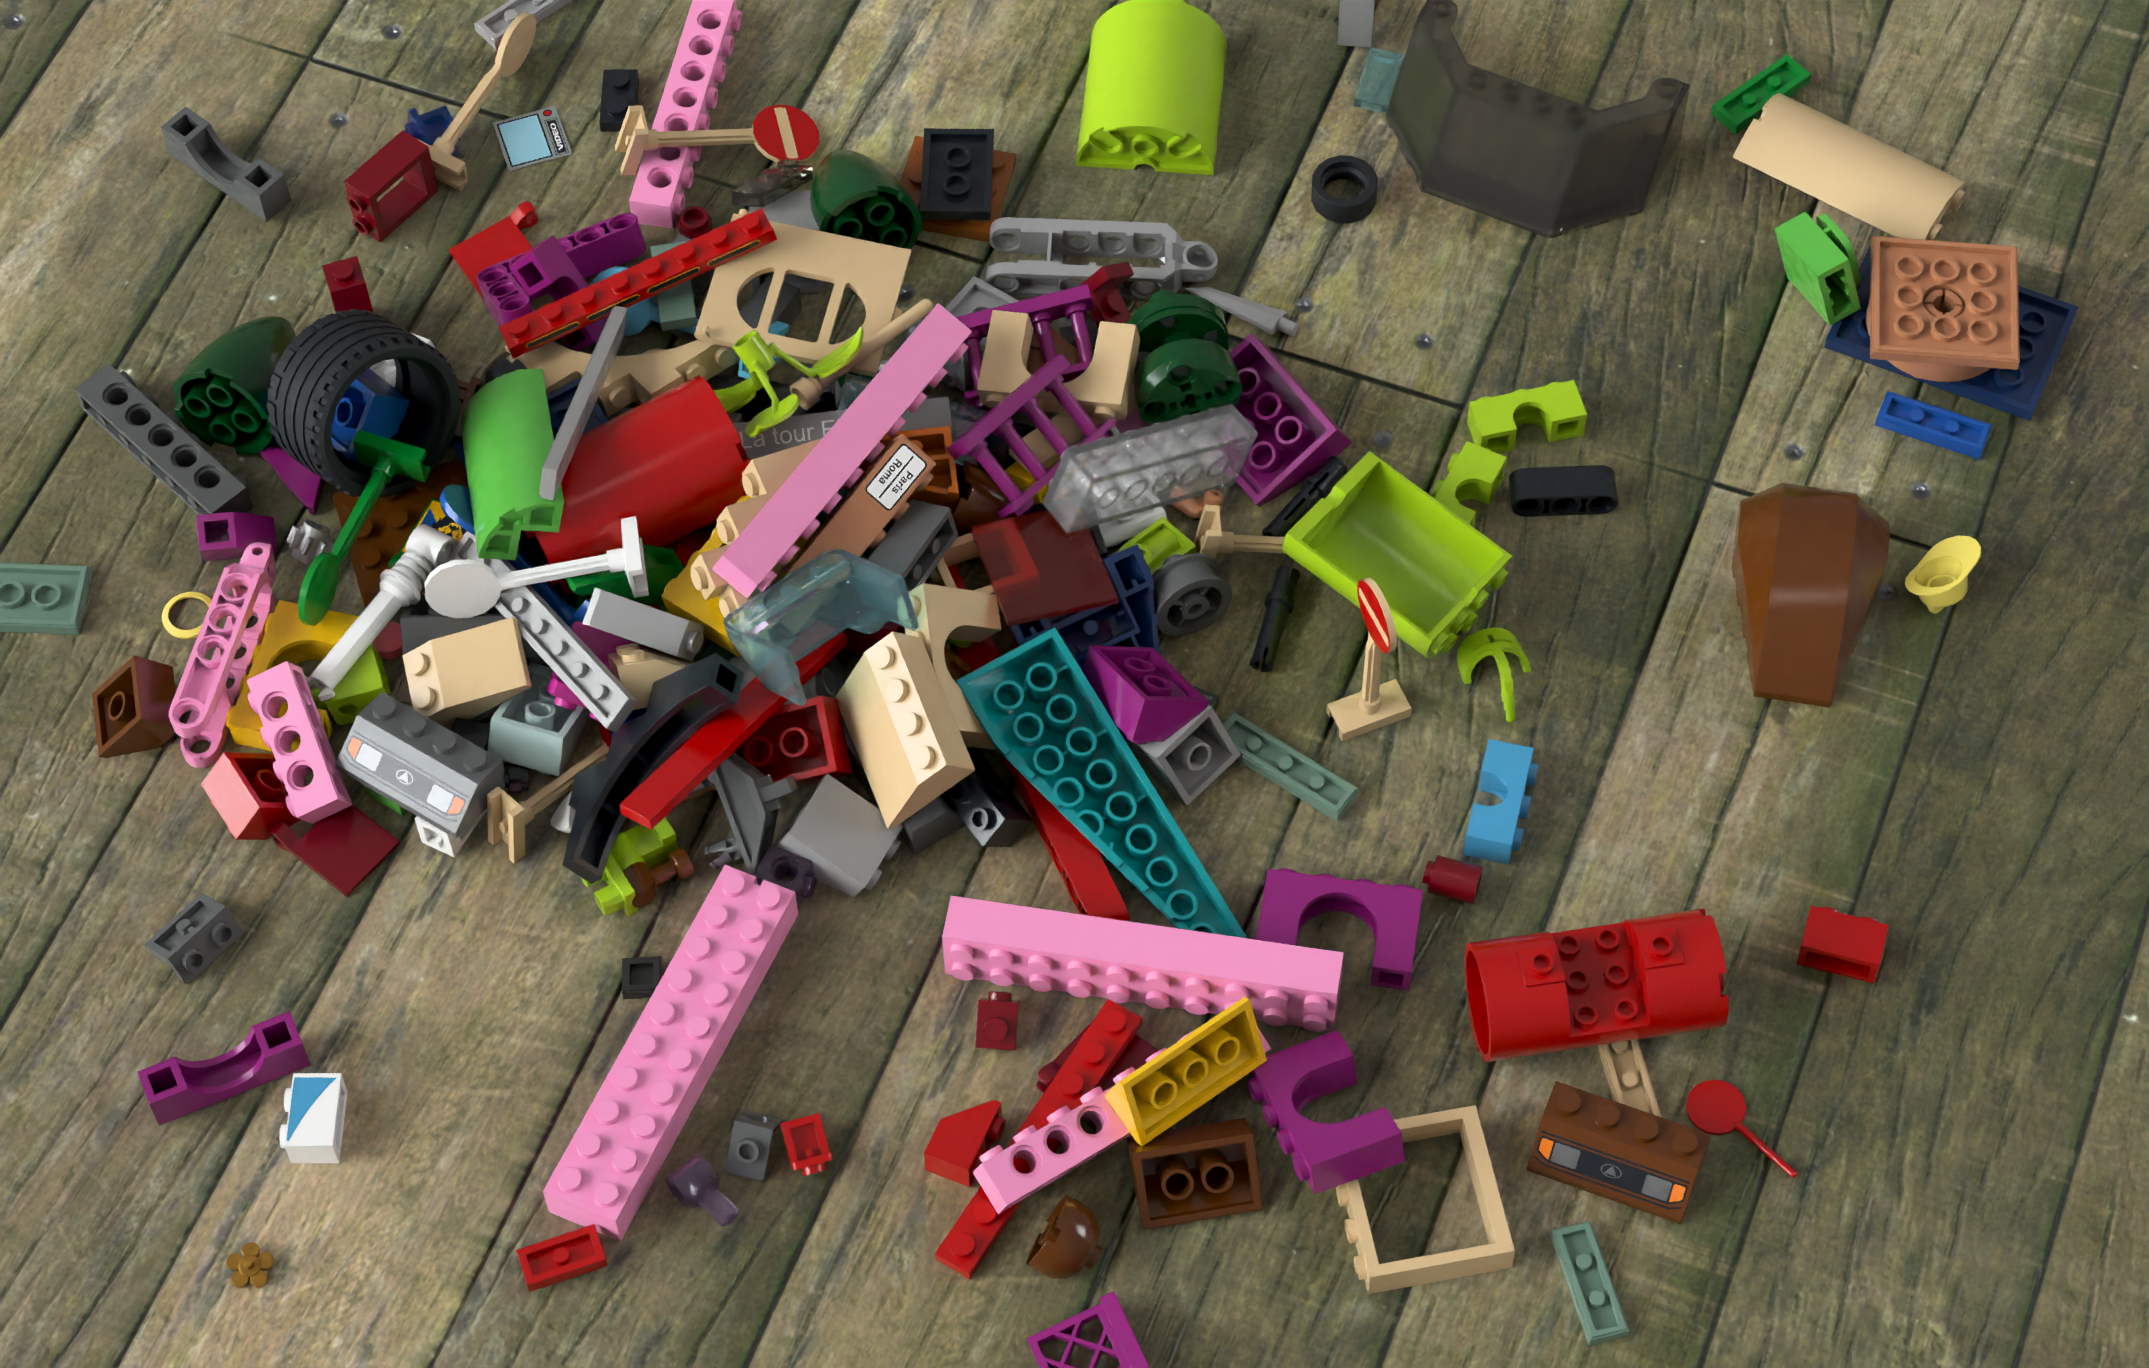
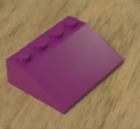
(1291, 426)

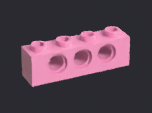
(327, 790)

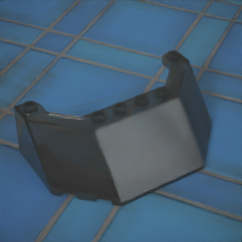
(1522, 148)

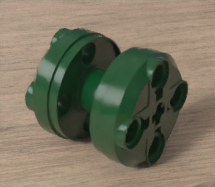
(1182, 358)

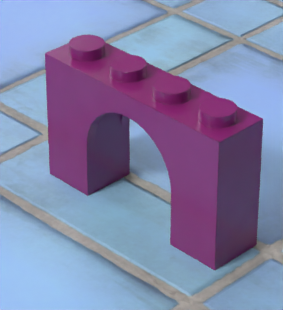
(1388, 911)
(1321, 1151)

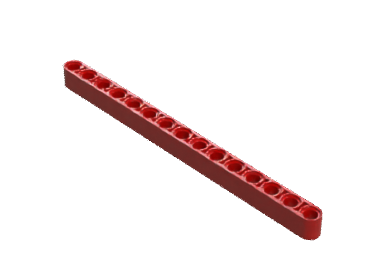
(1070, 850)

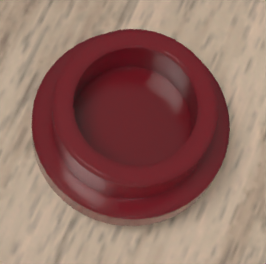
(694, 222)

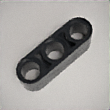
(1563, 491)

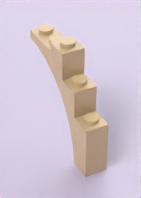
(633, 375)
(760, 481)

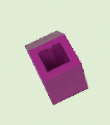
(230, 533)

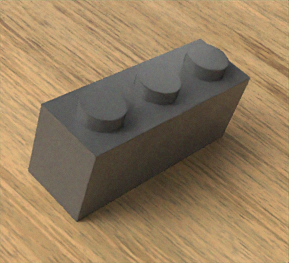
(916, 542)

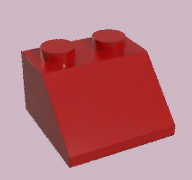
(248, 794)

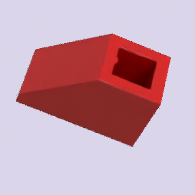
(962, 1140)

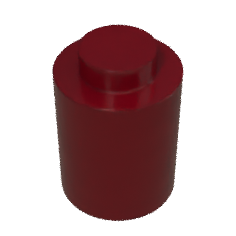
(1453, 879)

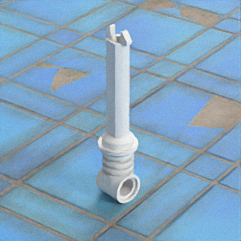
(398, 588)

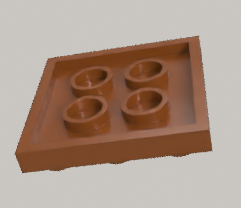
(1003, 169)

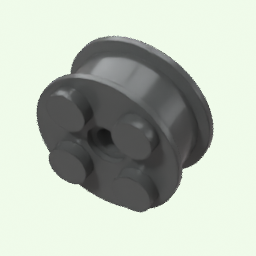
(1189, 593)

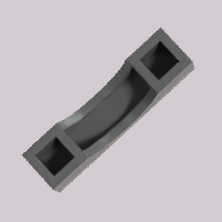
(198, 147)

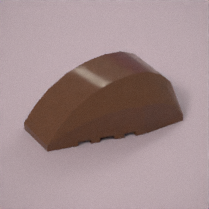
(1805, 586)

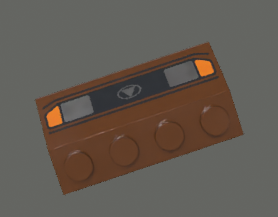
(1618, 1152)

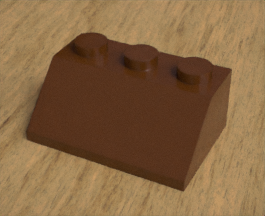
(1195, 1173)

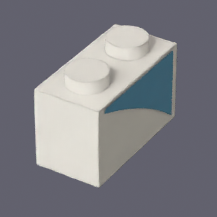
(314, 1118)

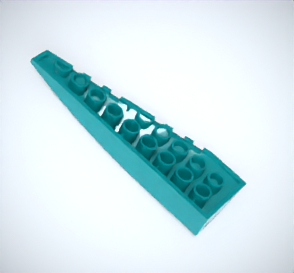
(1070, 750)

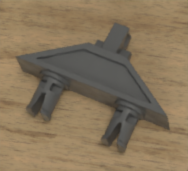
(751, 808)

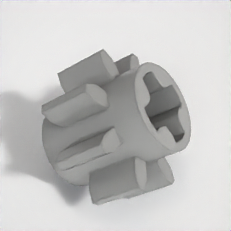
(309, 541)

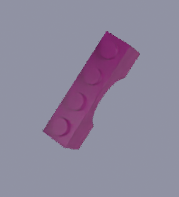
(184, 1086)

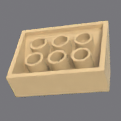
(902, 727)

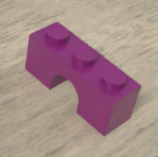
(551, 270)

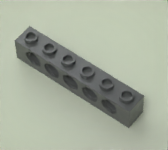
(161, 444)

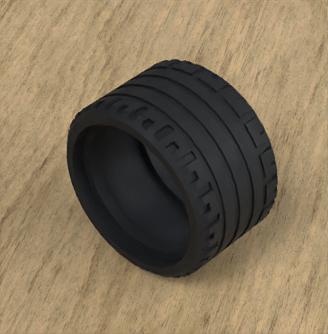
(323, 366)

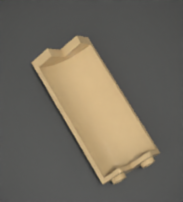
(1850, 170)

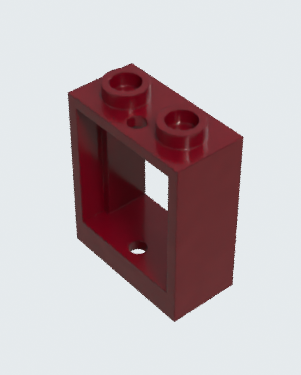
(398, 158)

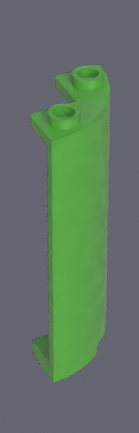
(505, 447)

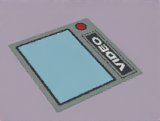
(532, 138)

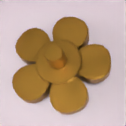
(250, 1266)

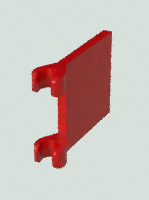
(495, 243)

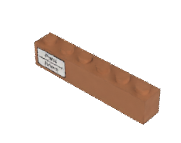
(870, 503)

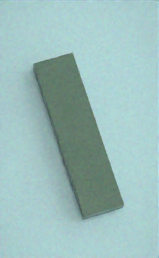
(1290, 768)

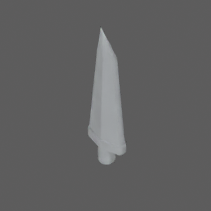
(1257, 314)

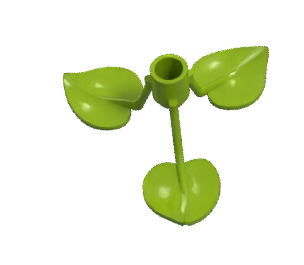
(759, 359)

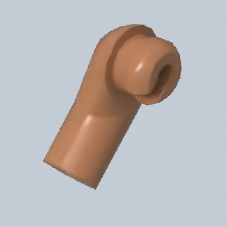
(1194, 507)

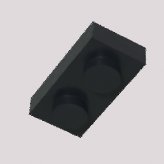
(618, 93)

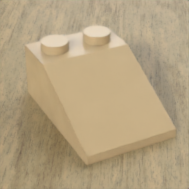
(641, 667)
(467, 672)

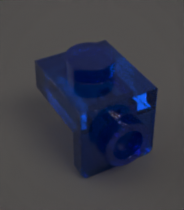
(429, 125)

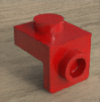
(806, 1144)

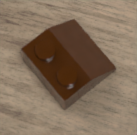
(134, 708)

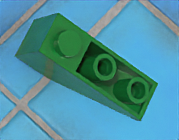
(661, 567)

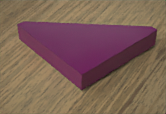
(295, 476)

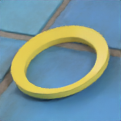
(179, 633)

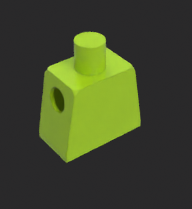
(357, 688)

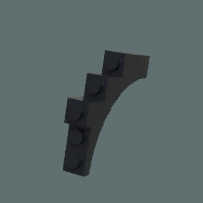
(674, 712)

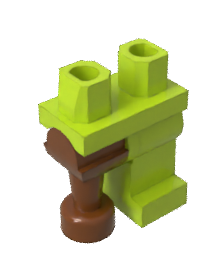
(628, 865)

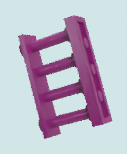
(1068, 303)
(999, 422)

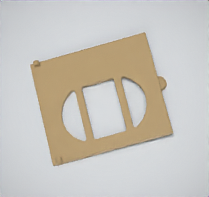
(866, 267)

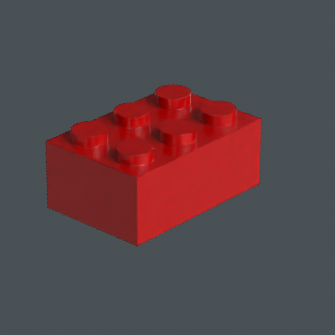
(800, 743)

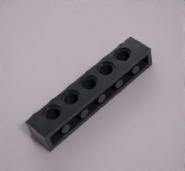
(987, 805)

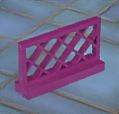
(1115, 1328)

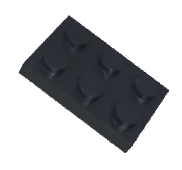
(957, 174)

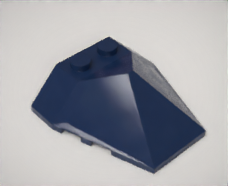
(1123, 624)

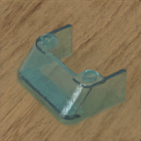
(812, 608)

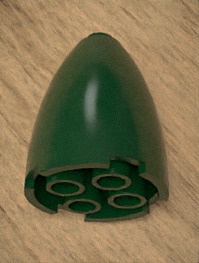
(858, 189)
(227, 385)

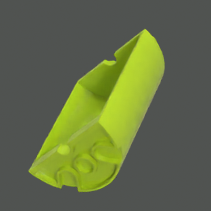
(1153, 89)
(1410, 544)

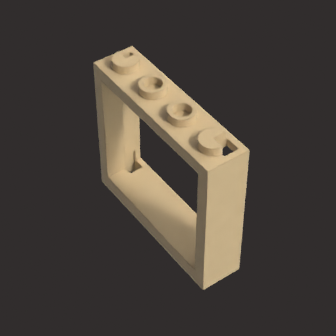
(1445, 1265)

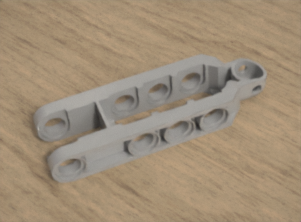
(1055, 240)

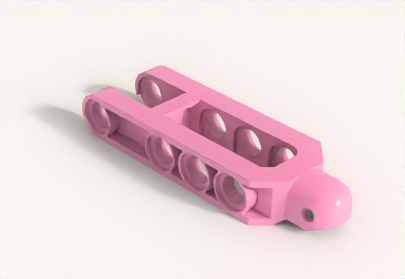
(204, 680)

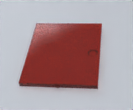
(1042, 568)

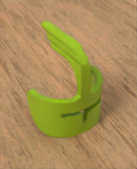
(1478, 646)

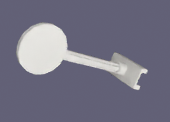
(472, 587)

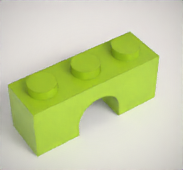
(1552, 407)
(1471, 475)

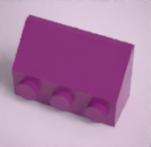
(1142, 691)

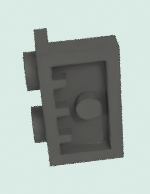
(195, 937)

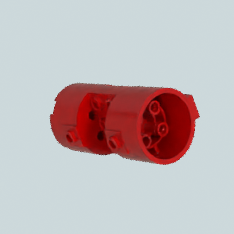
(1596, 985)

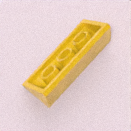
(1189, 1073)

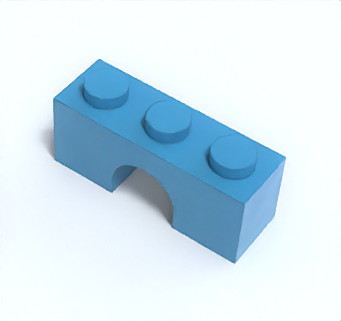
(1494, 829)

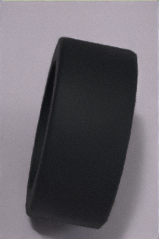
(1344, 209)

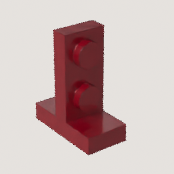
(1105, 293)

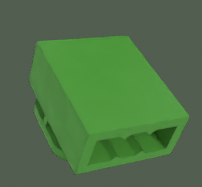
(1820, 265)

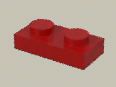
(562, 1257)

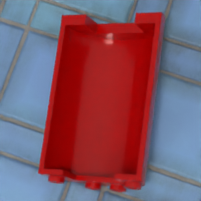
(662, 461)

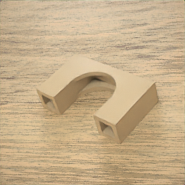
(1100, 390)
(960, 616)

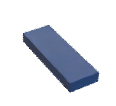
(1933, 425)

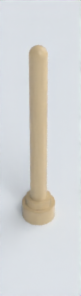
(810, 389)

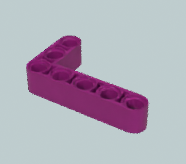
(590, 251)

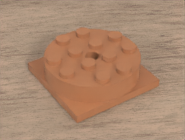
(1943, 307)

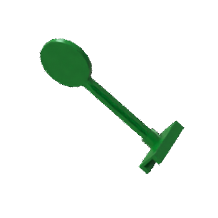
(387, 459)

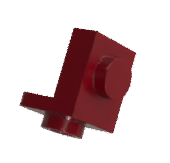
(997, 1021)

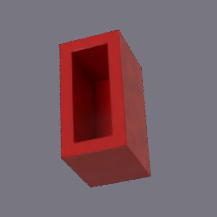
(1842, 944)

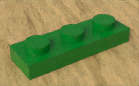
(1747, 101)

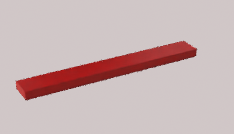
(715, 743)

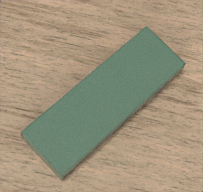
(676, 303)
(1589, 1283)

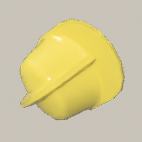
(1943, 572)

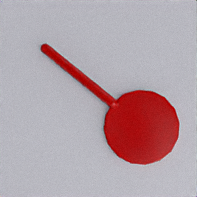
(1721, 1109)

